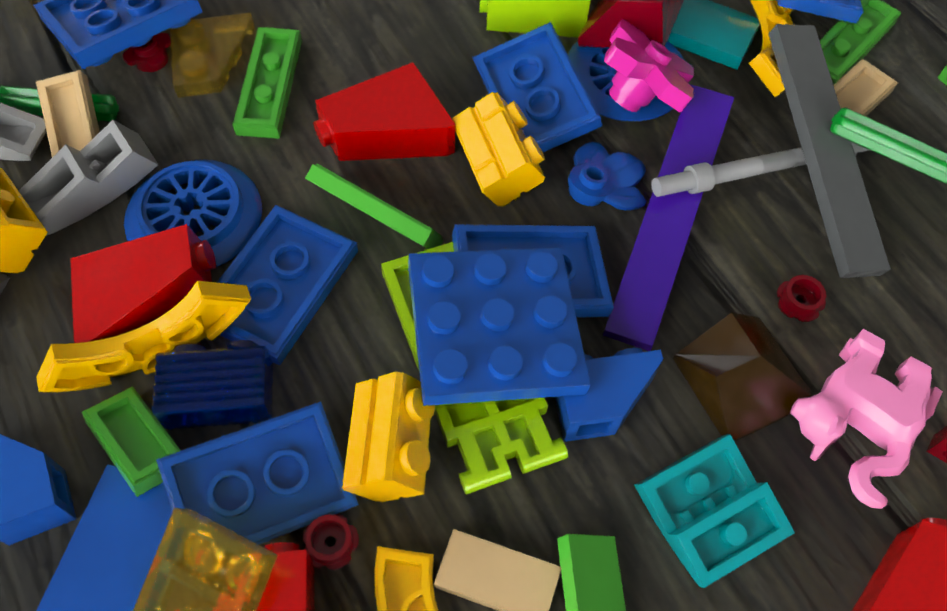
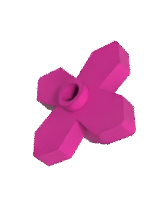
(646, 71)

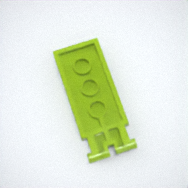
(487, 430)

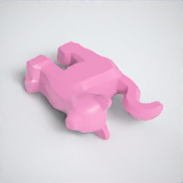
(872, 405)

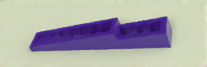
(667, 224)

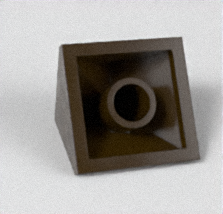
(741, 375)

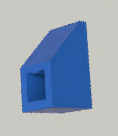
(613, 393)
(32, 492)

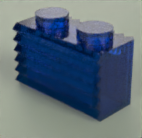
(213, 385)

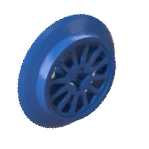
(597, 81)
(157, 210)

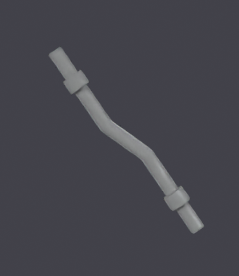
(703, 176)

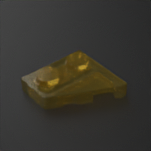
(206, 52)
(204, 568)

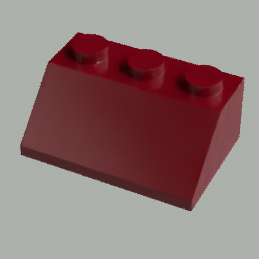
(651, 17)

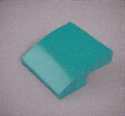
(714, 31)
(714, 510)

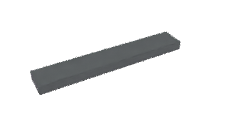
(828, 157)

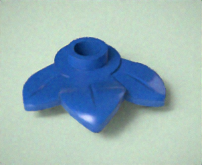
(606, 178)

